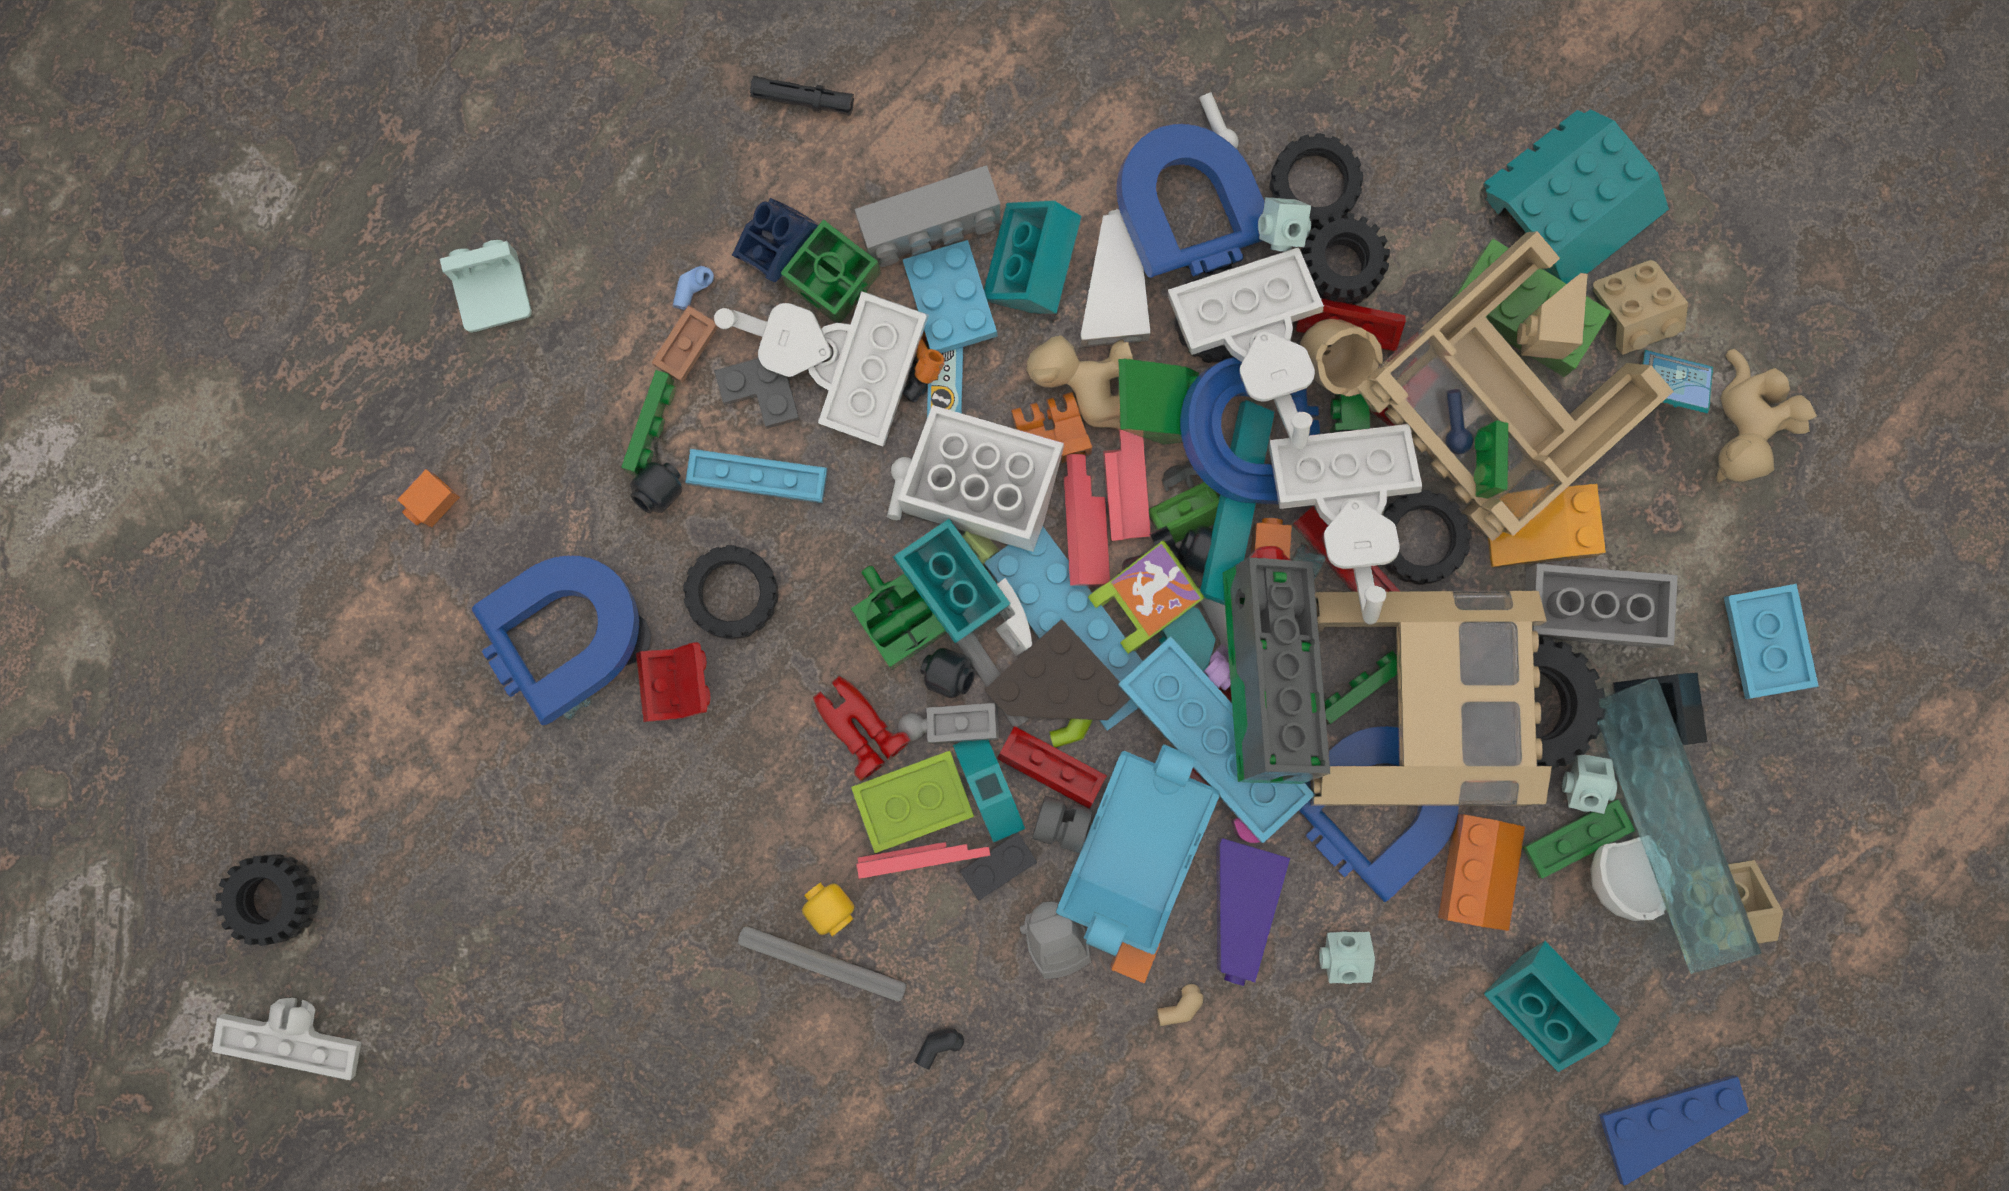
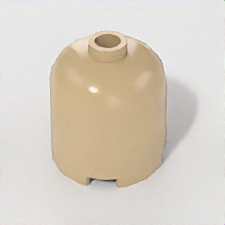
(1341, 355)

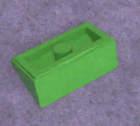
(1186, 511)

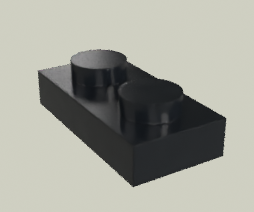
(1000, 867)

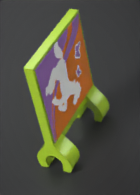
(1151, 593)

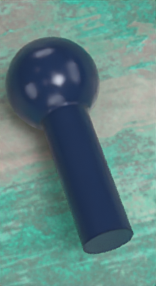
(1458, 439)

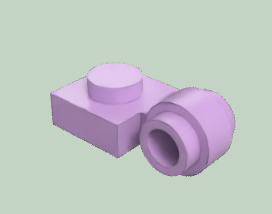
(1218, 669)

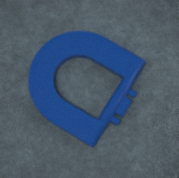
(1145, 217)
(1205, 441)
(587, 671)
(1406, 853)

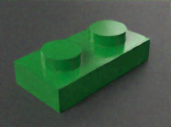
(1491, 459)

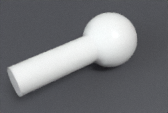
(1216, 121)
(898, 470)

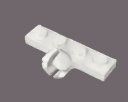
(287, 1041)

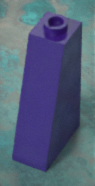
(1246, 904)

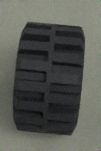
(1359, 238)
(239, 906)

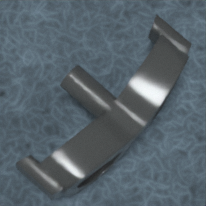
(1178, 473)

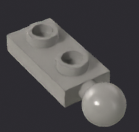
(953, 723)

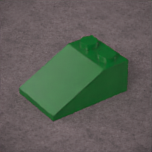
(1153, 398)

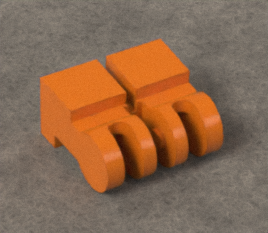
(1067, 426)

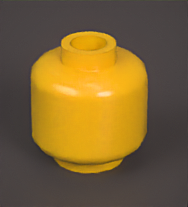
(828, 909)

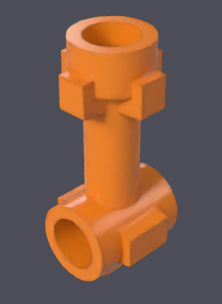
(929, 362)

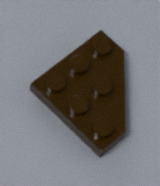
(1058, 681)

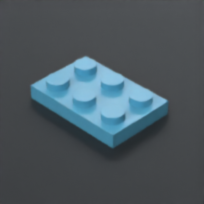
(952, 295)
(1771, 641)

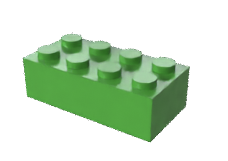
(1526, 300)

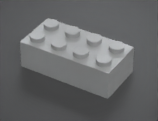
(929, 216)
(1605, 605)

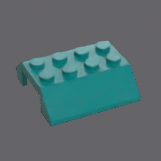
(1580, 191)

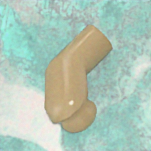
(1185, 1009)

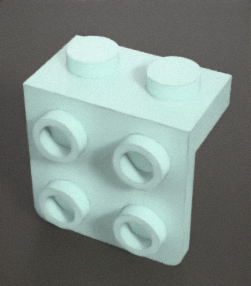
(488, 285)

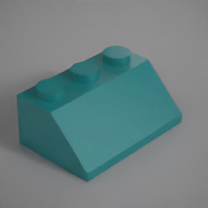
(1032, 256)
(952, 580)
(1553, 1007)

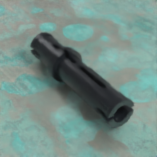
(811, 97)

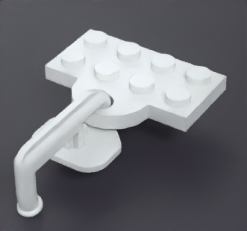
(1253, 317)
(866, 363)
(1349, 484)

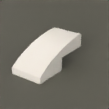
(1015, 629)

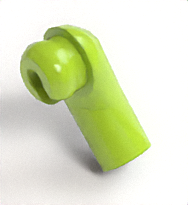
(1072, 733)

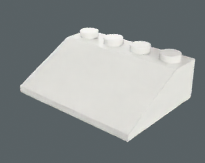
(981, 478)

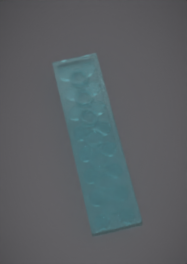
(1676, 828)

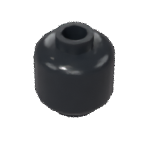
(656, 487)
(1196, 548)
(947, 673)

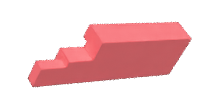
(1127, 489)
(1085, 527)
(916, 858)

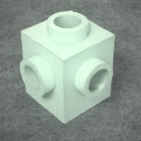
(1284, 223)
(1590, 783)
(1348, 957)

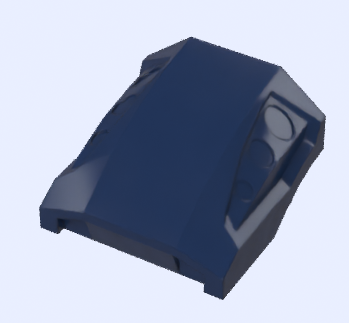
(773, 237)

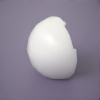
(1626, 881)

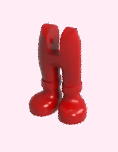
(841, 724)

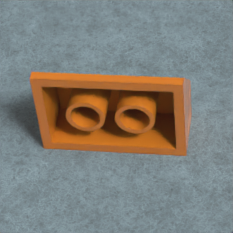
(1481, 872)

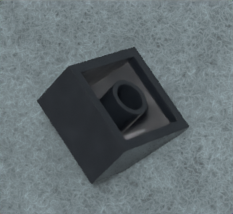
(1683, 701)

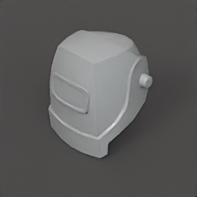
(1055, 942)

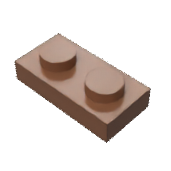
(685, 344)

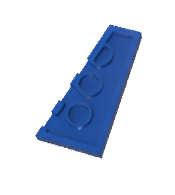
(1666, 1125)

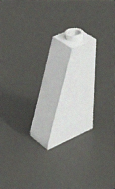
(1117, 289)

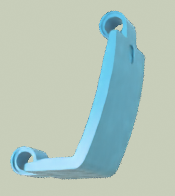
(1138, 851)

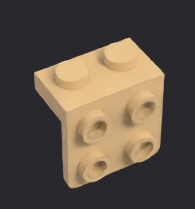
(1643, 305)

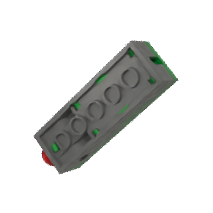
(1275, 669)

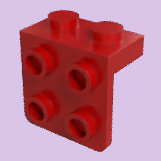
(673, 683)

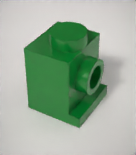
(1350, 413)

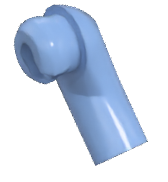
(690, 283)

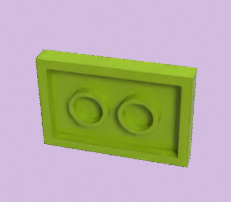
(912, 801)

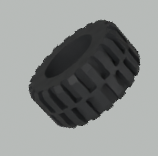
(1578, 702)

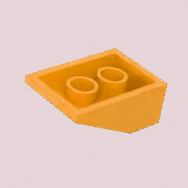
(1560, 532)

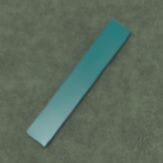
(1233, 517)

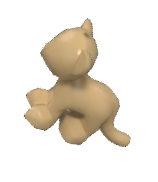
(1058, 364)
(1747, 407)

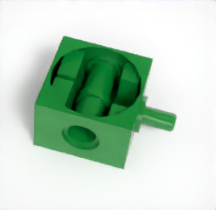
(830, 272)
(896, 618)

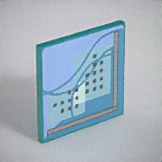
(1686, 378)

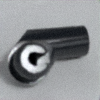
(937, 1042)

